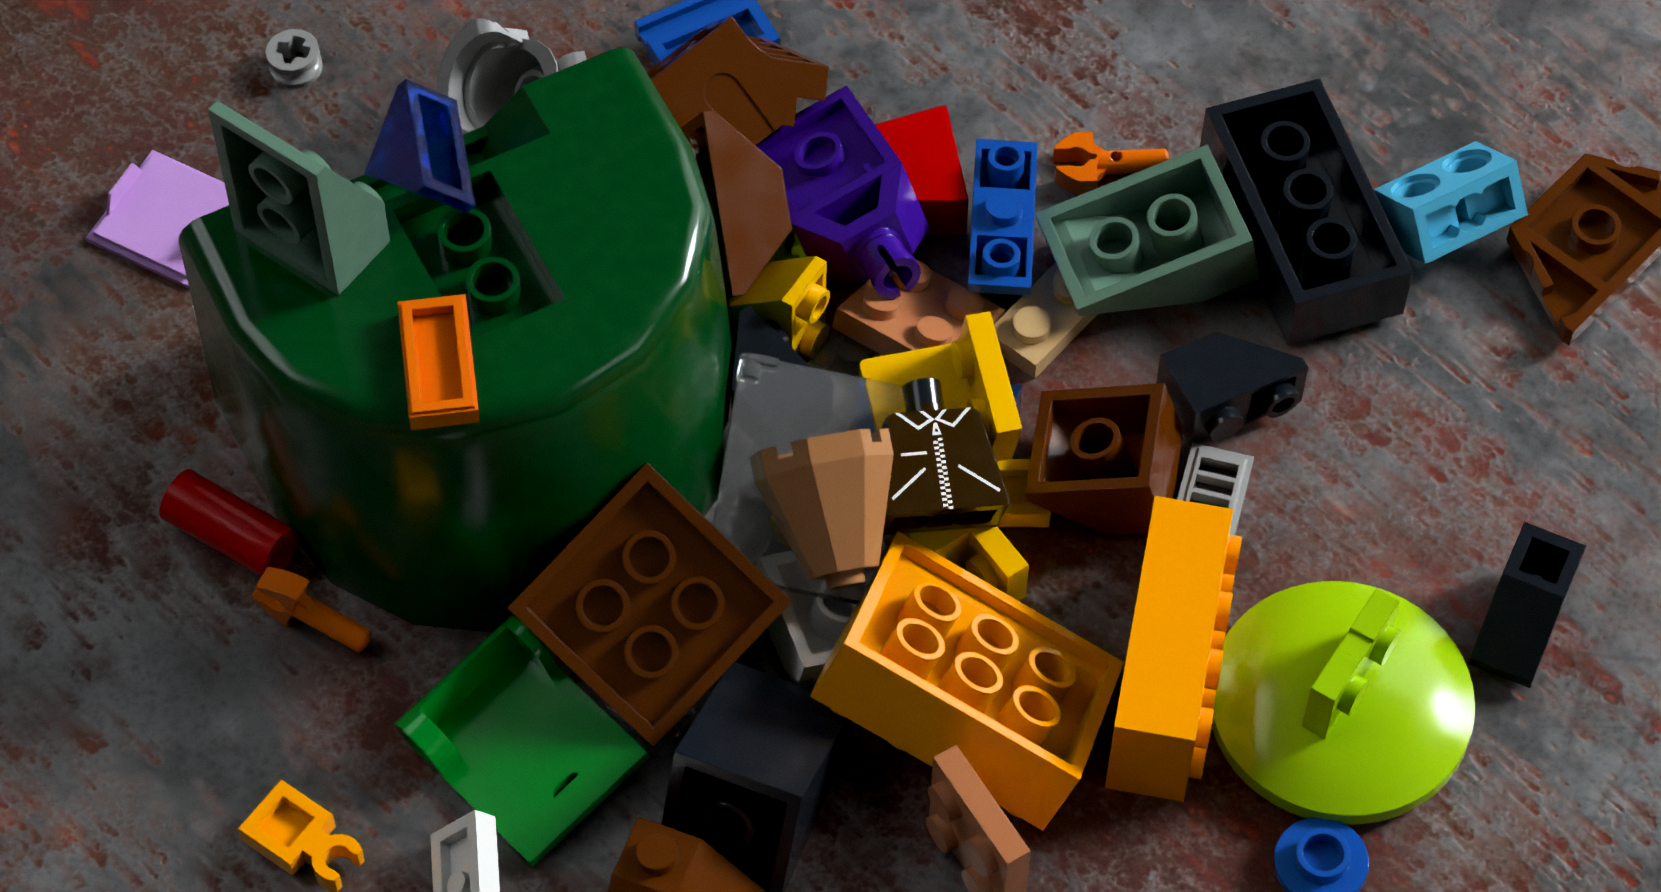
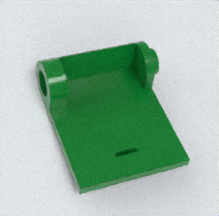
(514, 734)

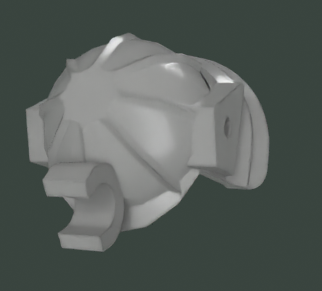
(490, 65)

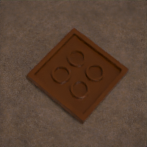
(649, 604)

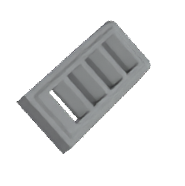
(1221, 459)

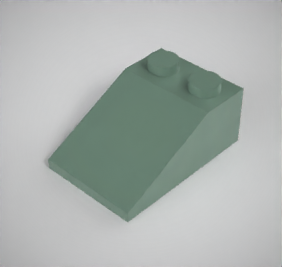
(297, 203)
(1152, 238)

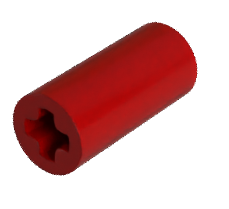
(228, 523)

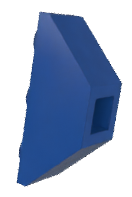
(1002, 217)

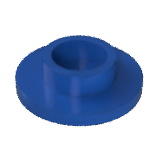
(1320, 857)

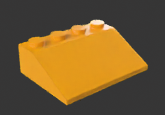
(962, 664)

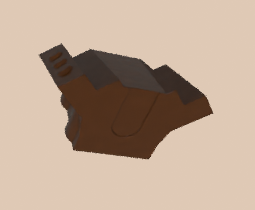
(740, 78)

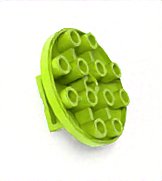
(1342, 702)

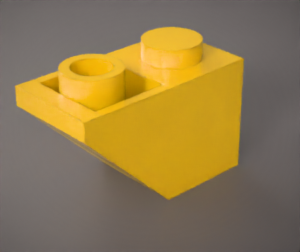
(792, 296)

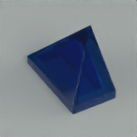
(423, 147)

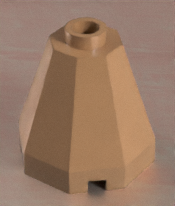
(830, 501)

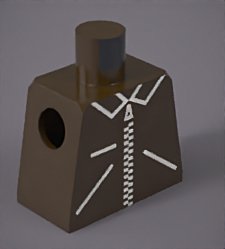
(940, 466)

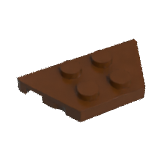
(1588, 239)

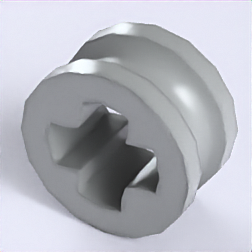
(301, 70)

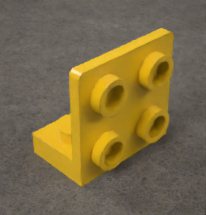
(969, 374)

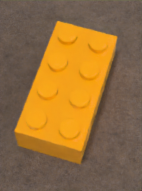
(1174, 650)

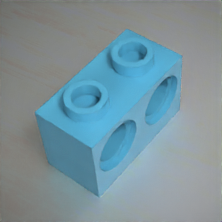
(1453, 201)

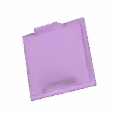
(150, 211)

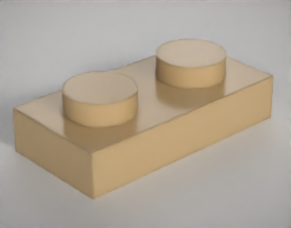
(1040, 324)

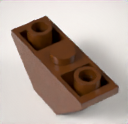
(744, 197)

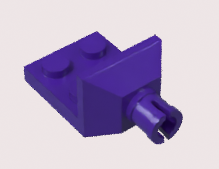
(849, 195)

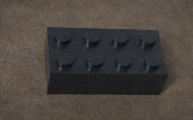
(1311, 211)

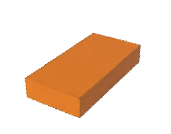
(438, 362)

